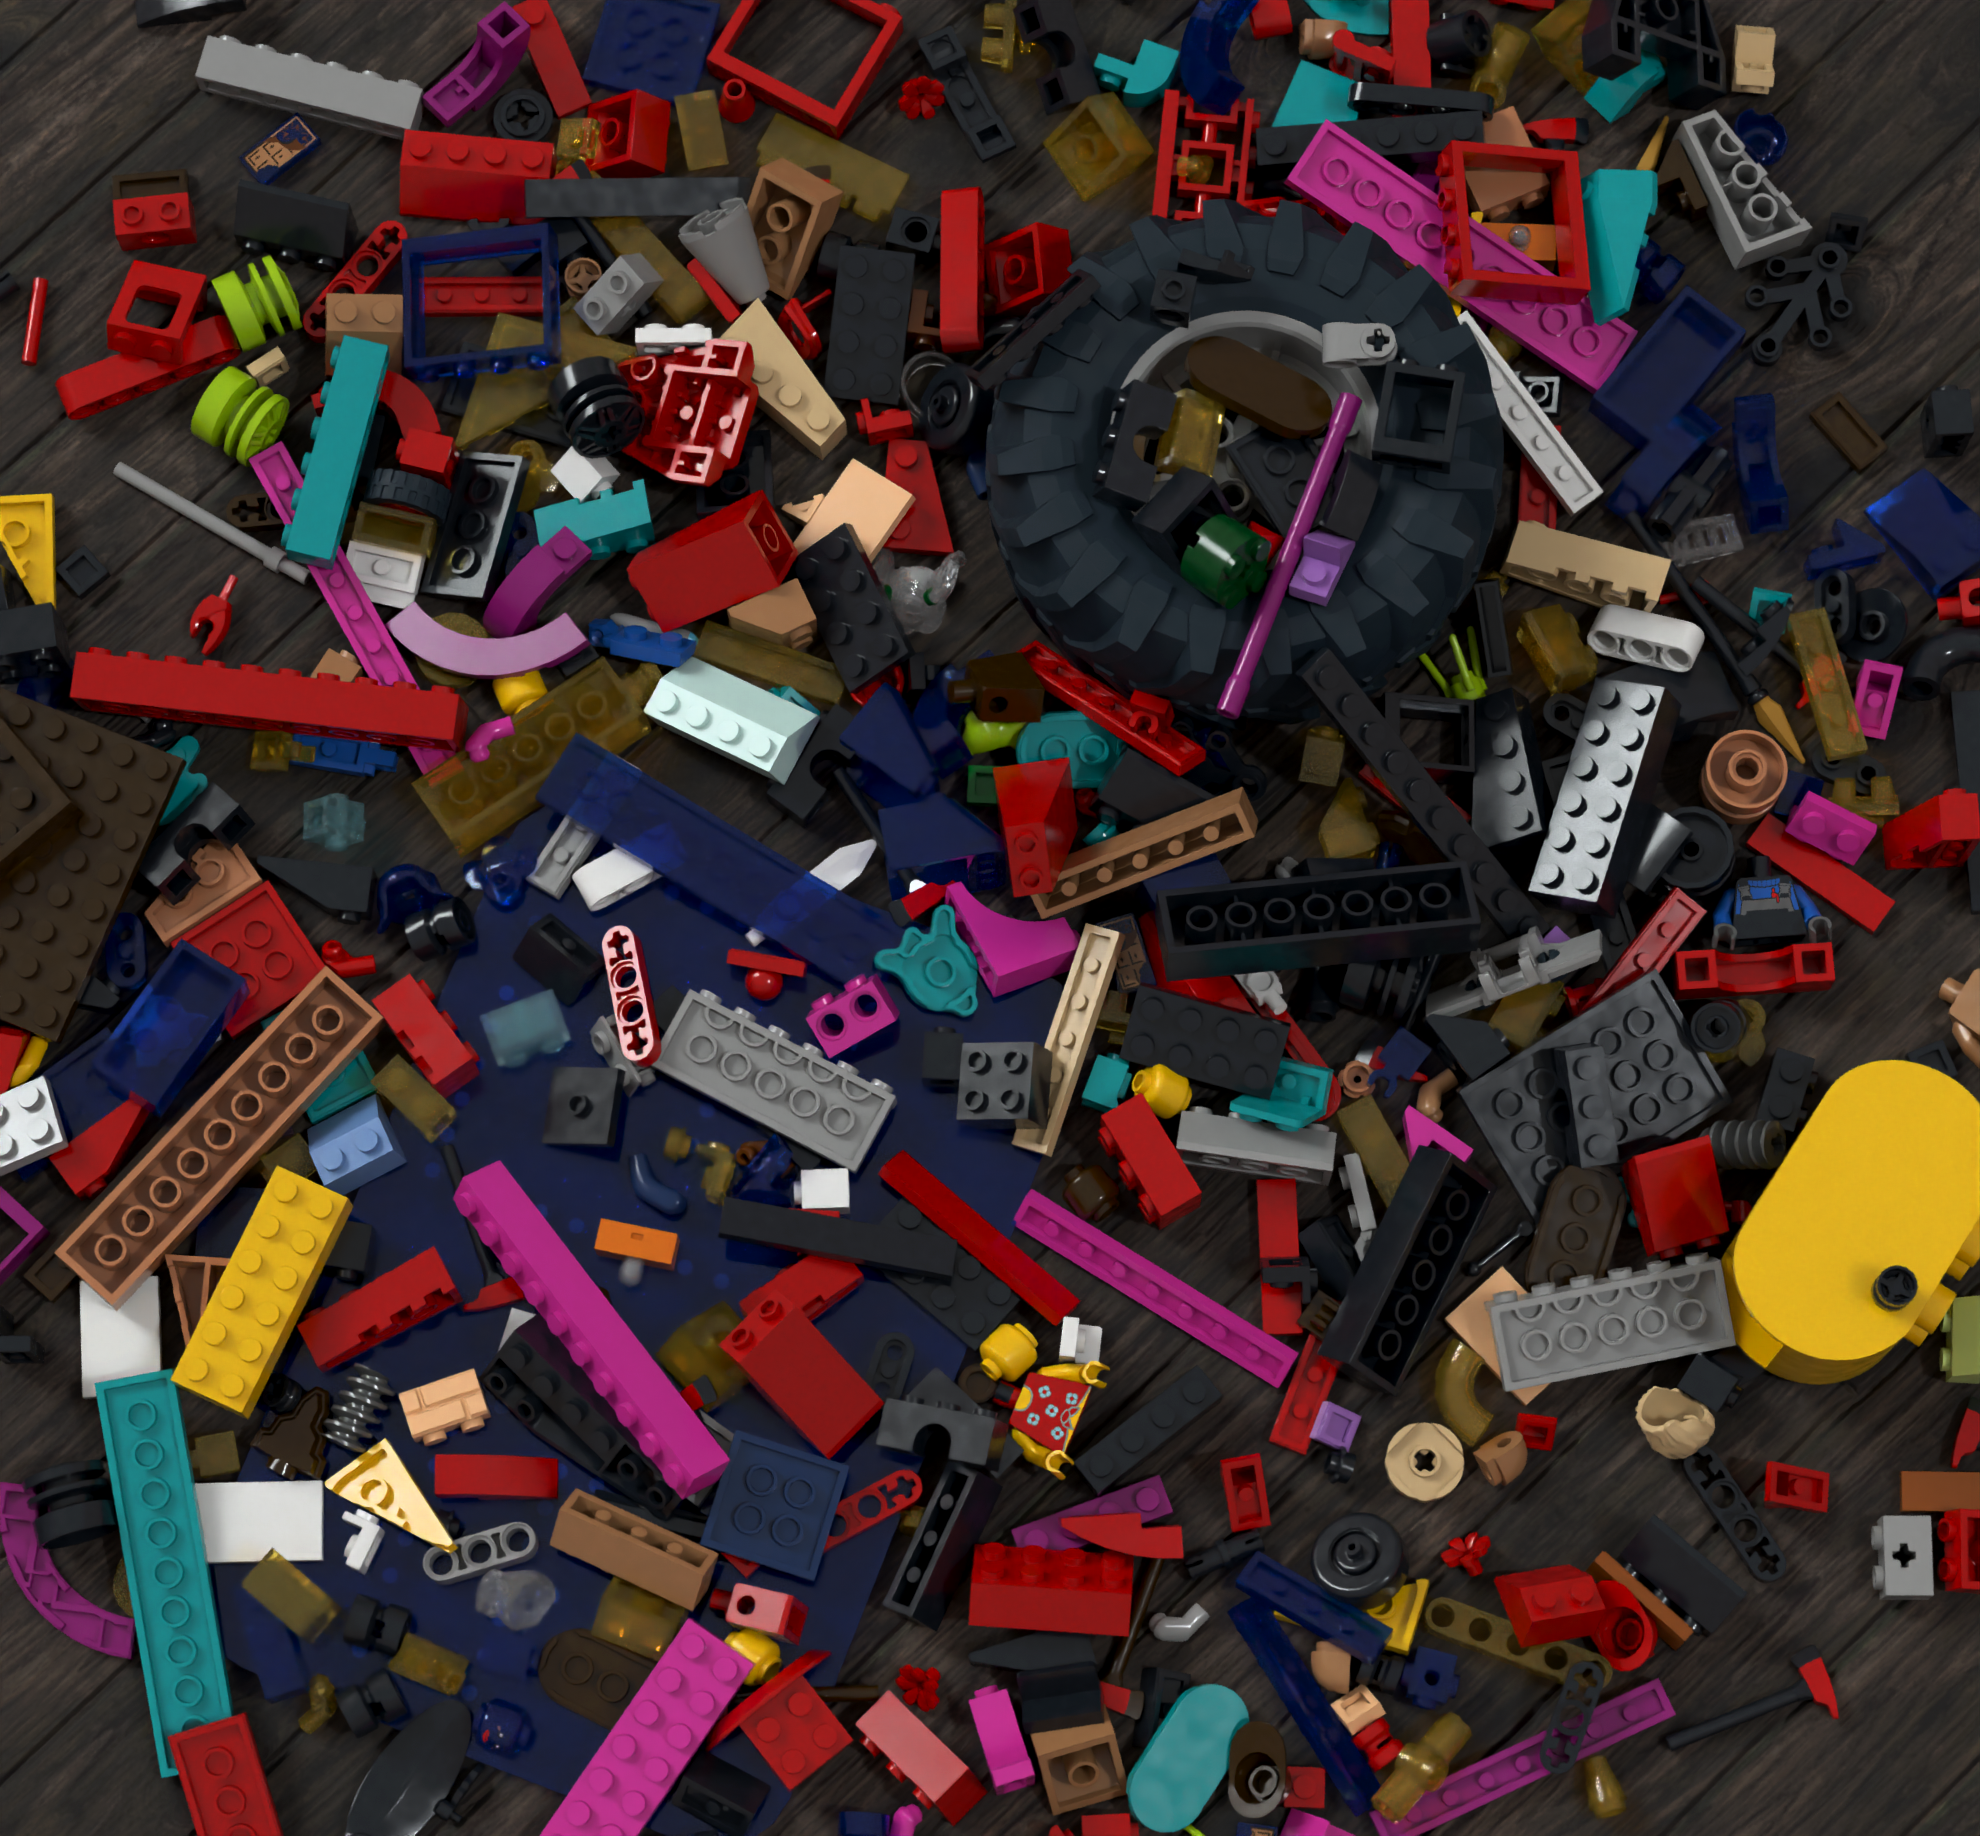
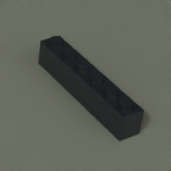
(1394, 138)

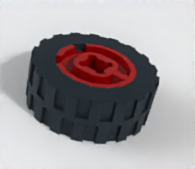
(408, 493)

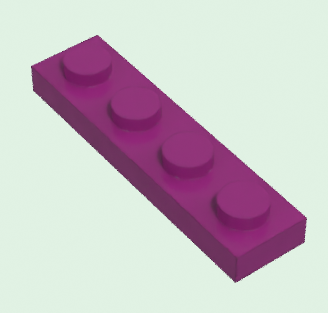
(1143, 1497)

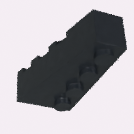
(1509, 781)

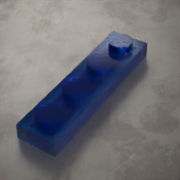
(1314, 1608)

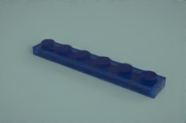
(1306, 1704)

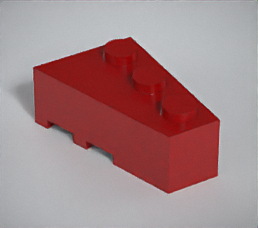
(1934, 833)
(810, 1285)

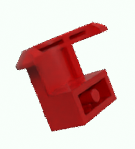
(787, 1723)

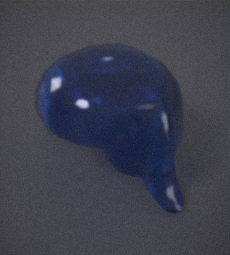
(400, 883)

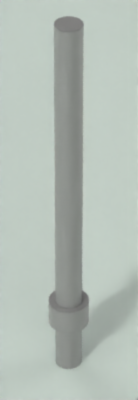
(273, 558)

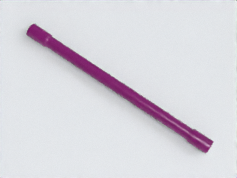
(1239, 682)

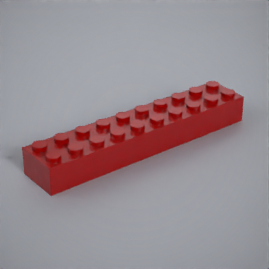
(269, 700)

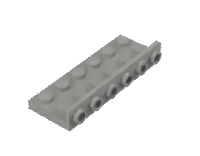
(774, 1079)
(1610, 1321)

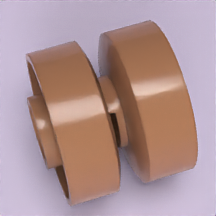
(1743, 776)

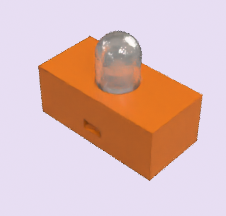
(1531, 239)
(636, 1248)

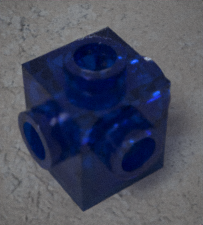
(1432, 1663)

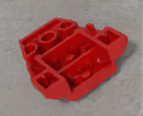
(694, 409)

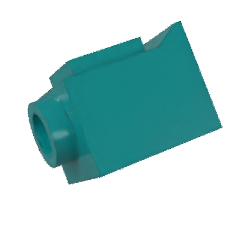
(1107, 1083)

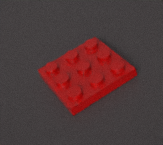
(264, 947)

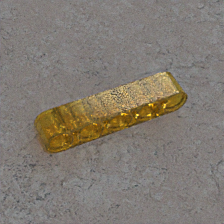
(679, 292)
(1496, 1646)

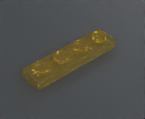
(769, 663)
(1826, 684)

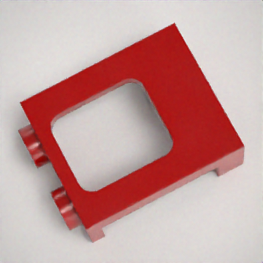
(161, 285)

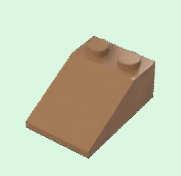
(790, 221)

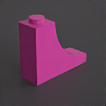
(1008, 949)
(1001, 1740)

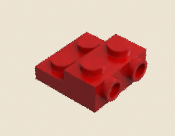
(1962, 1550)

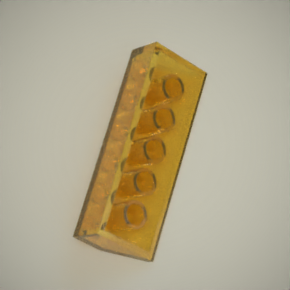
(485, 797)

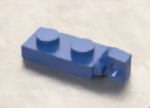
(641, 644)
(347, 756)

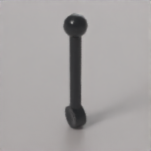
(1524, 1230)

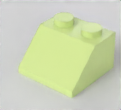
(1962, 1349)

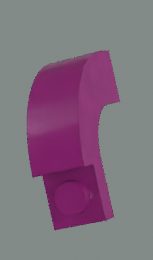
(493, 58)
(532, 582)

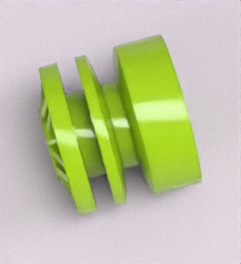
(257, 303)
(239, 415)

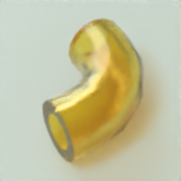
(1498, 66)
(1456, 1393)

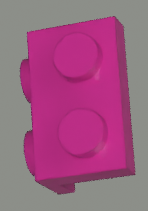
(1830, 828)

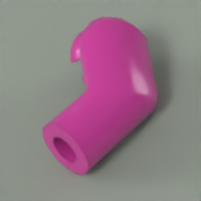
(485, 735)

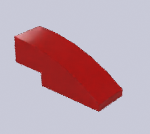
(495, 1477)
(1126, 1535)

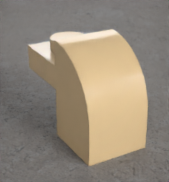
(1753, 59)

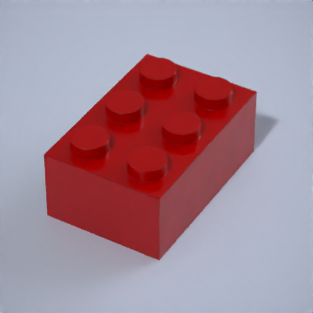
(1148, 1162)

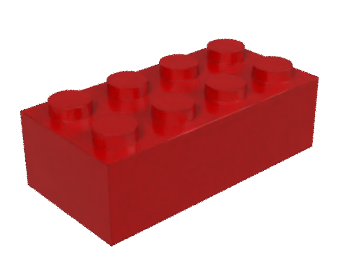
(1051, 1589)

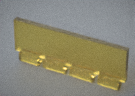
(853, 172)

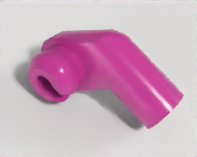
(905, 1820)

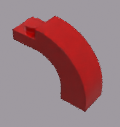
(402, 402)

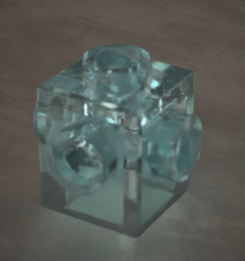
(334, 822)

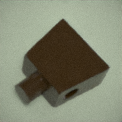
(1000, 689)

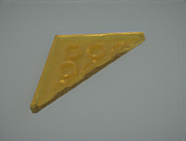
(505, 397)

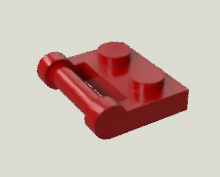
(1371, 63)

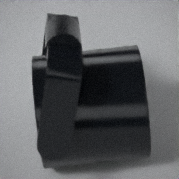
(1459, 41)

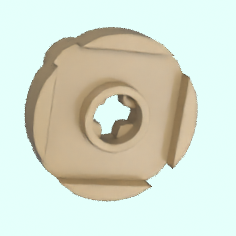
(1422, 1439)

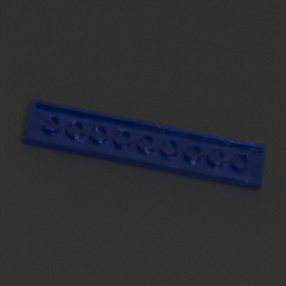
(717, 862)

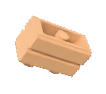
(444, 1407)

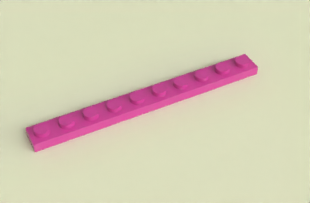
(343, 593)

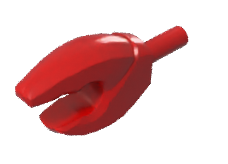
(215, 611)

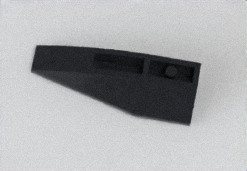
(561, 1406)

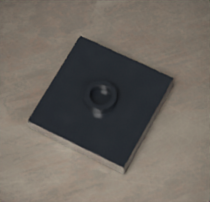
(583, 1106)

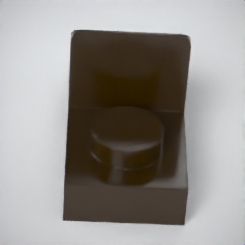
(1679, 176)

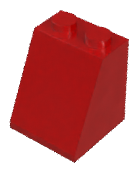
(1676, 1197)

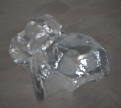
(515, 1597)

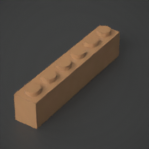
(1150, 851)

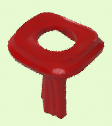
(796, 313)

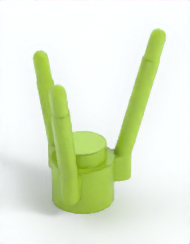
(1466, 684)

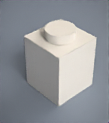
(584, 476)
(823, 1190)

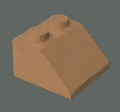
(365, 317)
(777, 616)
(1080, 1765)

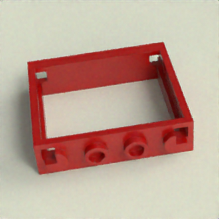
(791, 101)
(1568, 220)

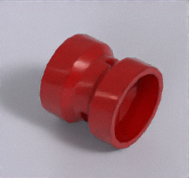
(1372, 1737)

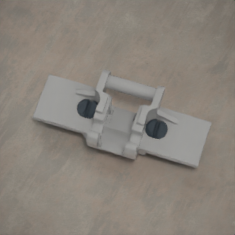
(1537, 965)

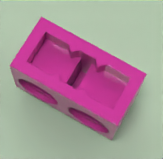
(857, 1022)

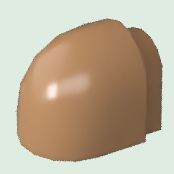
(1317, 36)
(1502, 1457)
(1331, 1667)

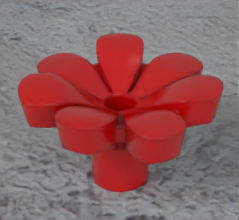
(921, 96)
(1467, 1552)
(919, 1686)

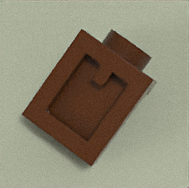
(920, 316)

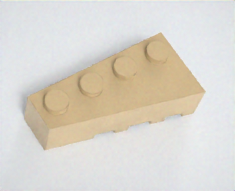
(786, 384)
(1584, 567)

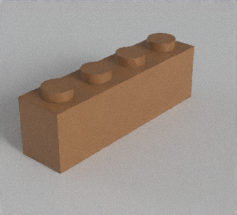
(634, 1549)

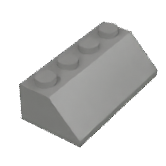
(1255, 1147)

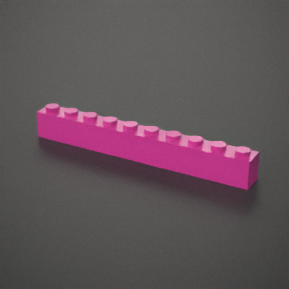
(591, 1329)

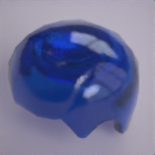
(1762, 135)

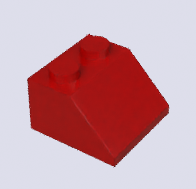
(630, 135)
(1027, 267)
(1551, 1604)

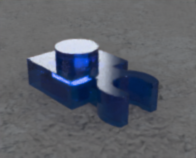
(1401, 1058)

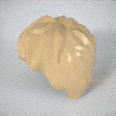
(1674, 1422)

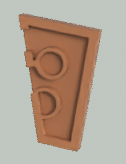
(223, 880)

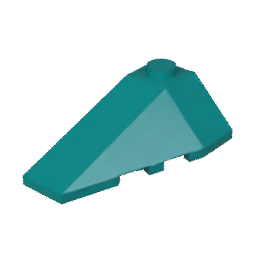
(1615, 222)

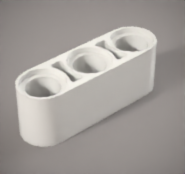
(1645, 638)
(611, 879)

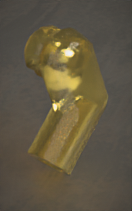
(322, 1703)

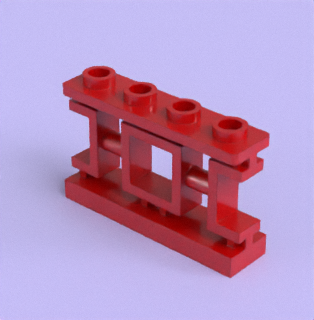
(1235, 170)

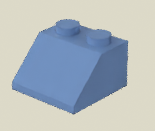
(355, 1146)

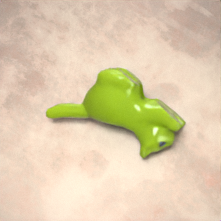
(988, 736)

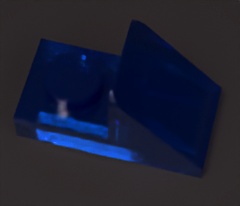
(1852, 551)
(757, 1181)

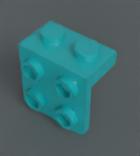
(1296, 1098)

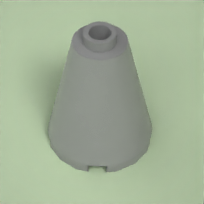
(728, 250)

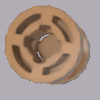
(581, 273)

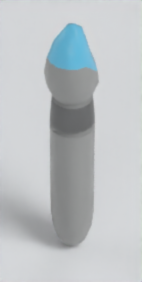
(628, 620)

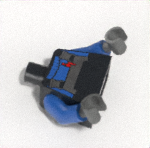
(1766, 910)

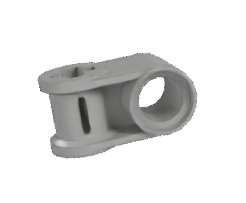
(1352, 345)

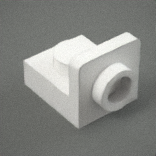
(1079, 1342)
(362, 1547)

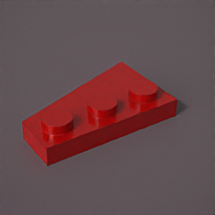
(924, 525)

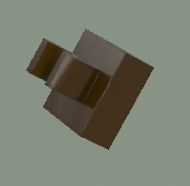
(1319, 1315)

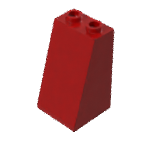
(713, 563)
(1036, 822)
(801, 1374)

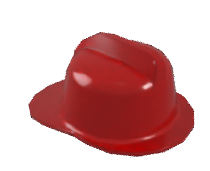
(1625, 1631)

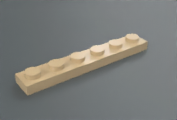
(1074, 1028)

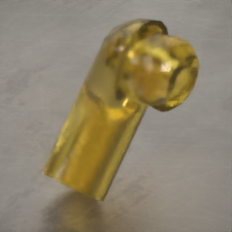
(1195, 167)

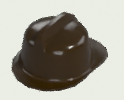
(1258, 1770)

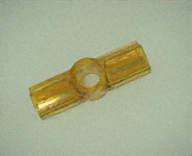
(1421, 1767)

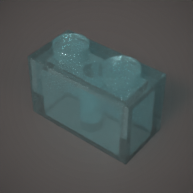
(525, 1029)

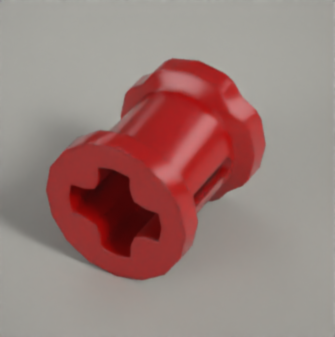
(1574, 995)

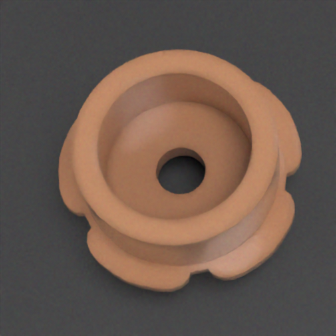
(1347, 1075)

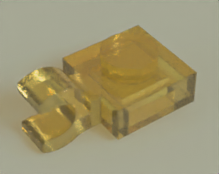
(576, 141)
(275, 749)
(216, 1455)

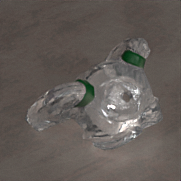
(918, 589)

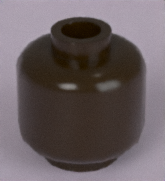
(1090, 1193)

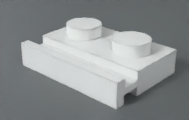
(662, 340)
(386, 574)

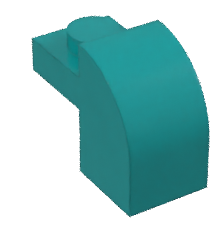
(1145, 80)
(1619, 96)

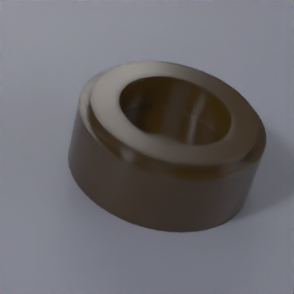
(977, 1384)

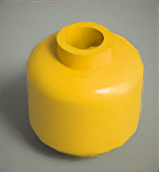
(519, 692)
(1163, 1090)
(1008, 1352)
(761, 1651)

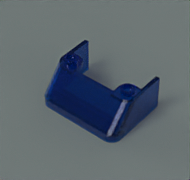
(941, 845)

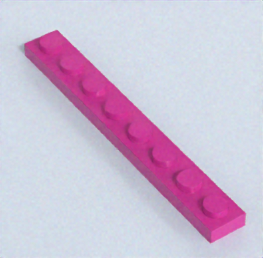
(1155, 1288)

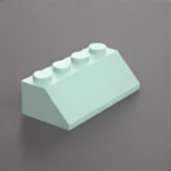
(732, 718)

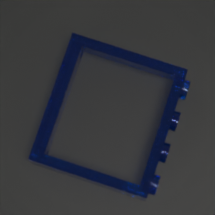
(477, 246)

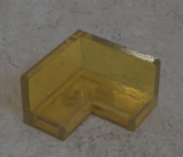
(291, 1596)

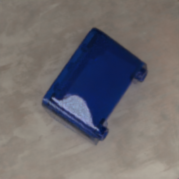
(891, 752)

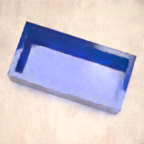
(1667, 368)
(170, 1028)

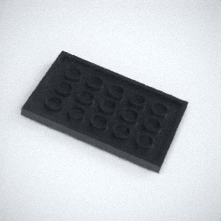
(1655, 1082)

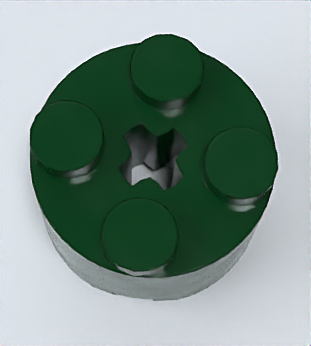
(1226, 561)

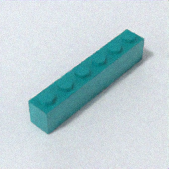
(336, 453)

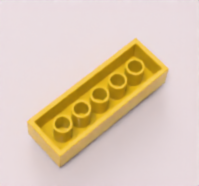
(262, 1292)

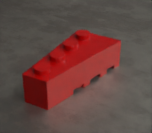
(379, 1310)

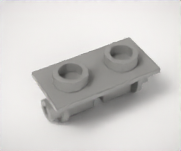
(607, 1043)

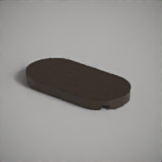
(1258, 387)
(1576, 1226)
(592, 1675)

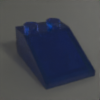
(1929, 531)

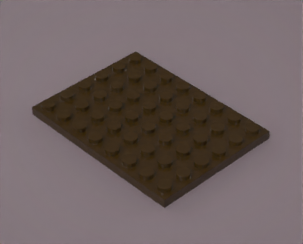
(73, 886)

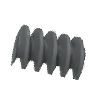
(1747, 1144)
(358, 1408)

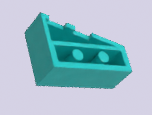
(602, 524)

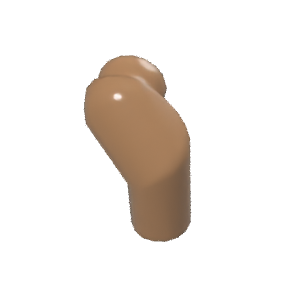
(1431, 1093)

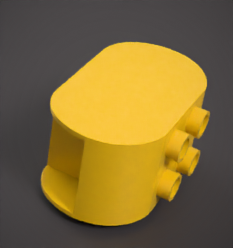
(1866, 1186)

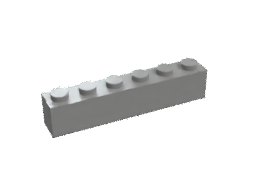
(309, 87)

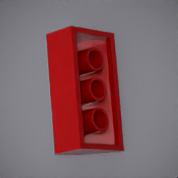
(470, 176)

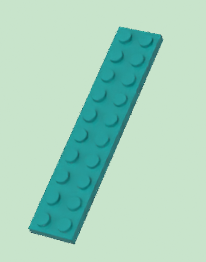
(164, 1556)

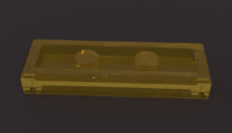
(1375, 1145)

